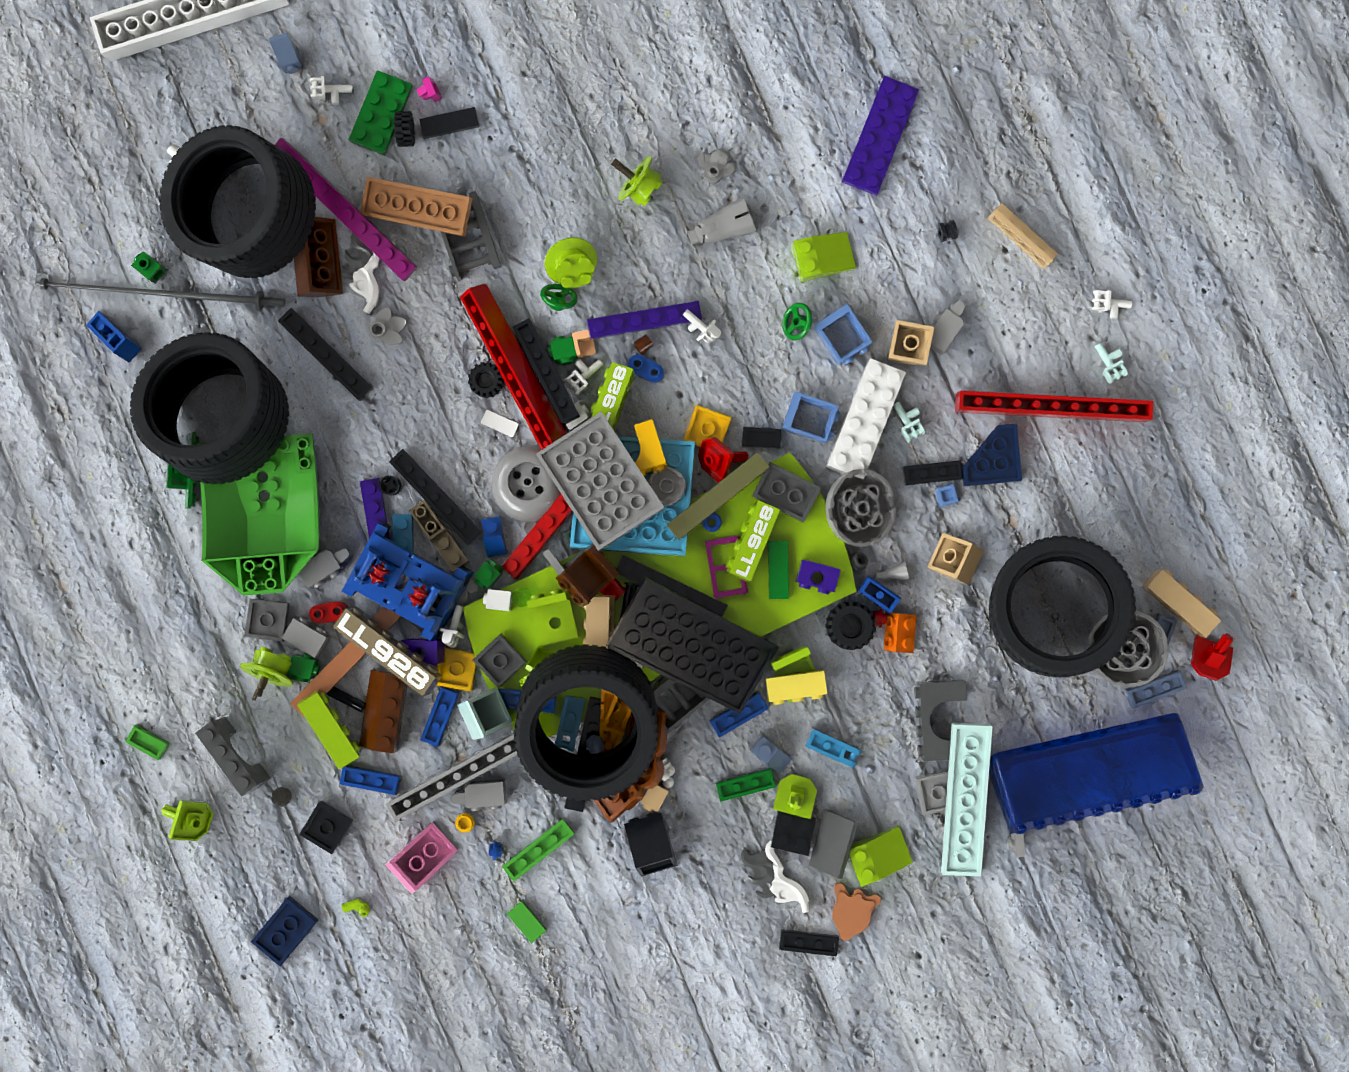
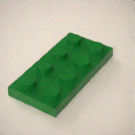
(376, 118)

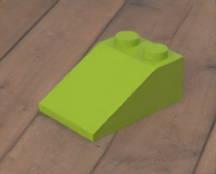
(823, 256)
(879, 856)

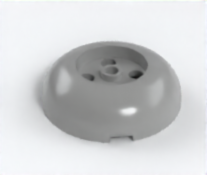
(505, 487)
(872, 505)
(1144, 665)

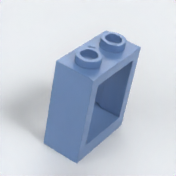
(844, 311)
(833, 417)

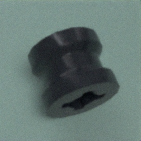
(947, 230)

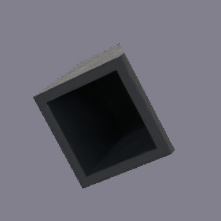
(650, 844)

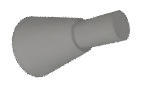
(900, 572)

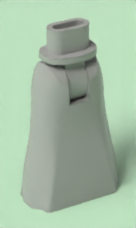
(726, 223)

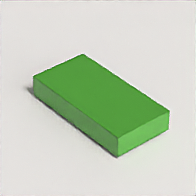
(147, 742)
(526, 921)

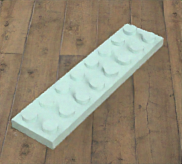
(966, 799)

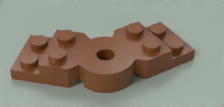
(626, 800)

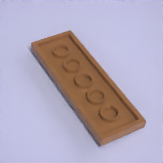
(416, 206)

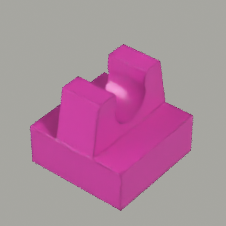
(429, 90)

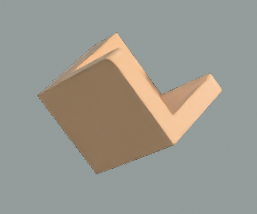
(583, 345)

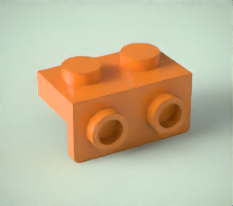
(900, 632)

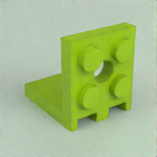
(546, 608)
(793, 662)

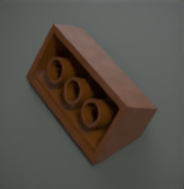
(319, 262)
(383, 712)

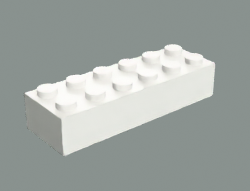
(865, 418)

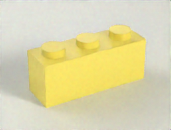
(796, 686)

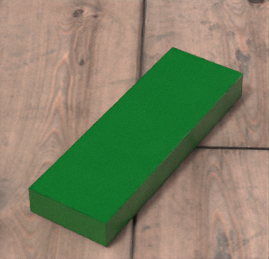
(778, 569)
(745, 784)

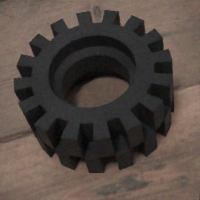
(404, 128)
(474, 380)

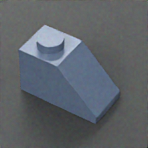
(286, 53)
(770, 754)

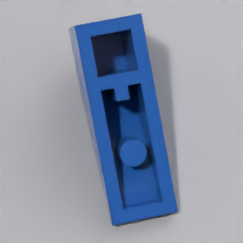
(113, 337)

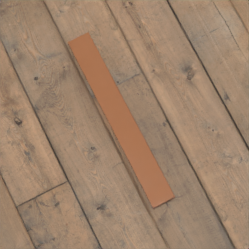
(343, 661)

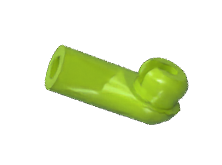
(358, 905)

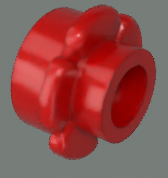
(880, 618)

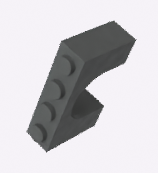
(929, 696)
(217, 741)

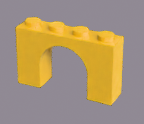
(651, 453)

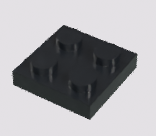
(326, 827)
(793, 833)

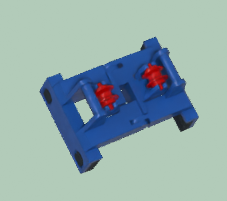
(416, 597)

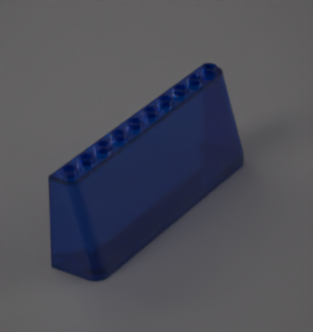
(1094, 773)

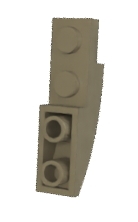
(439, 535)

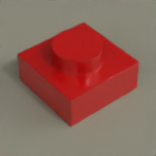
(613, 588)

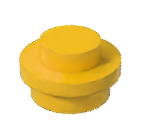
(465, 822)

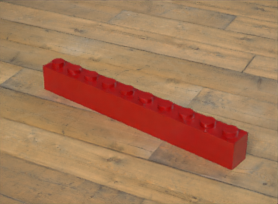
(512, 365)
(1053, 406)

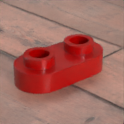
(327, 612)

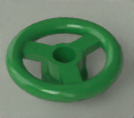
(558, 298)
(799, 321)

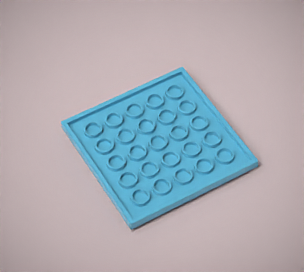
(652, 535)

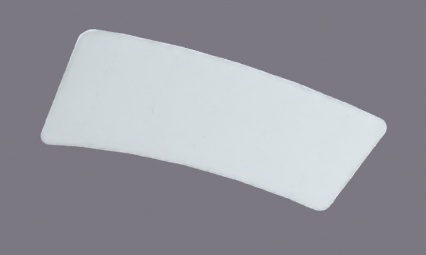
(499, 423)

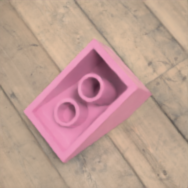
(421, 858)

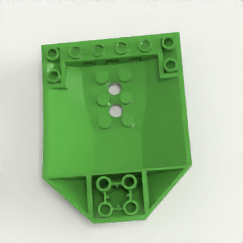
(260, 542)

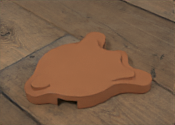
(852, 911)

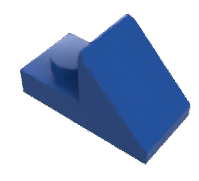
(493, 536)

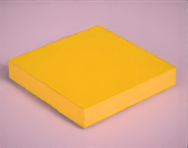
(706, 424)
(457, 670)

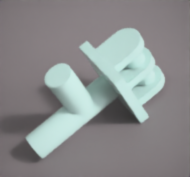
(1111, 367)
(909, 425)

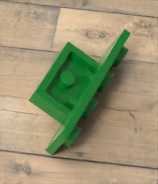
(176, 480)

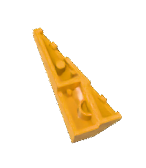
(613, 719)

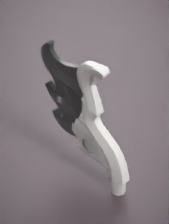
(361, 268)
(770, 877)

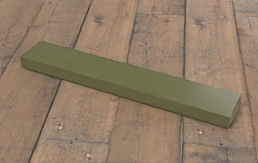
(718, 496)

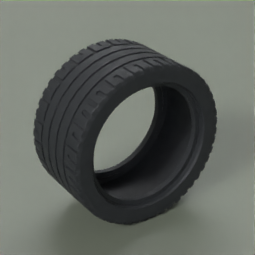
(192, 186)
(170, 379)
(1108, 574)
(586, 775)

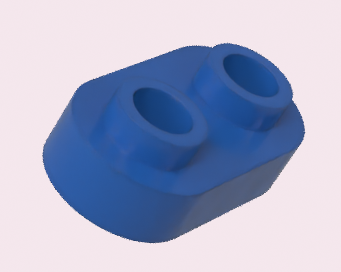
(645, 369)

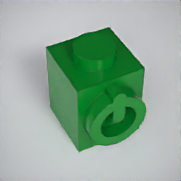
(148, 267)
(562, 350)
(488, 574)
(303, 667)

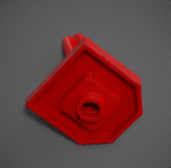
(717, 458)
(1212, 658)

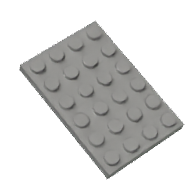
(600, 481)

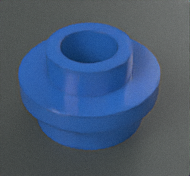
(712, 528)
(495, 850)

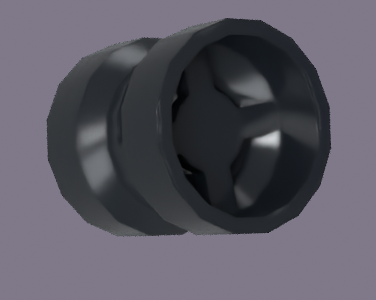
(387, 485)

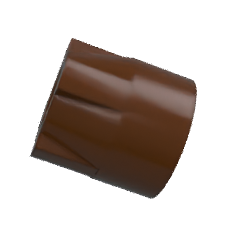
(643, 344)

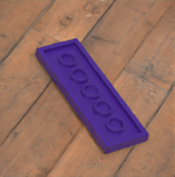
(880, 135)

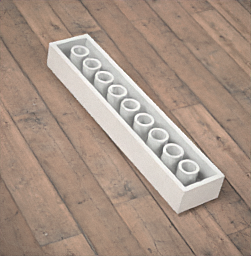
(165, 21)

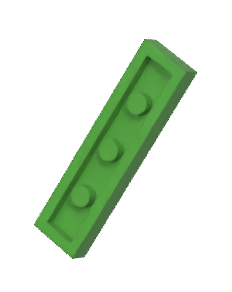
(538, 849)

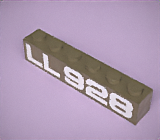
(388, 651)

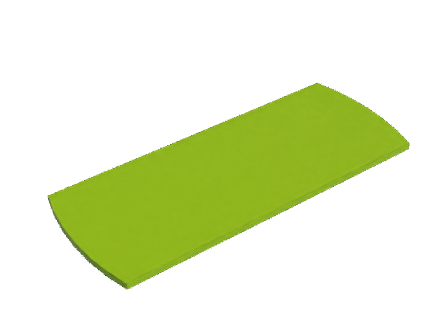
(752, 611)

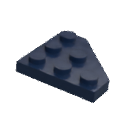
(995, 459)

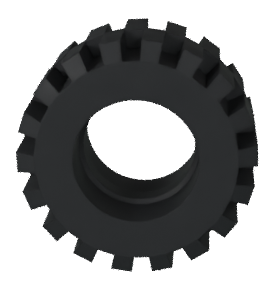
(867, 625)

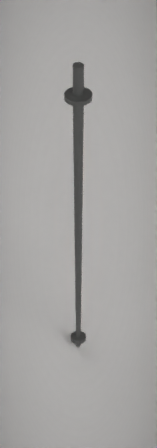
(259, 300)

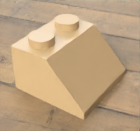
(910, 343)
(955, 558)

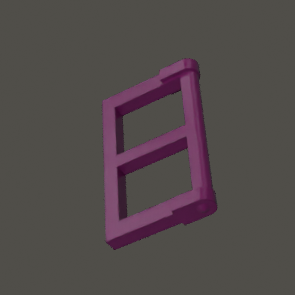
(708, 544)

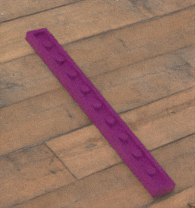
(353, 218)

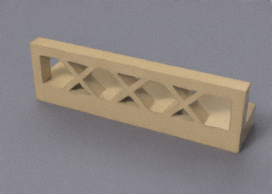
(1022, 236)

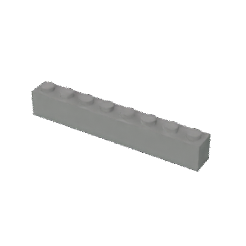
(452, 777)

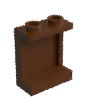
(587, 576)

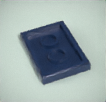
(284, 931)

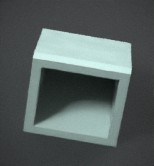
(485, 713)

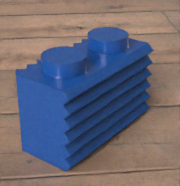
(878, 594)

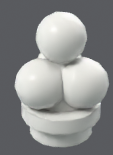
(669, 770)

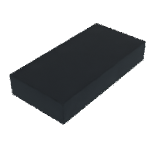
(761, 437)

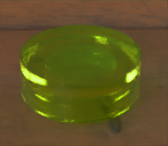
(520, 597)

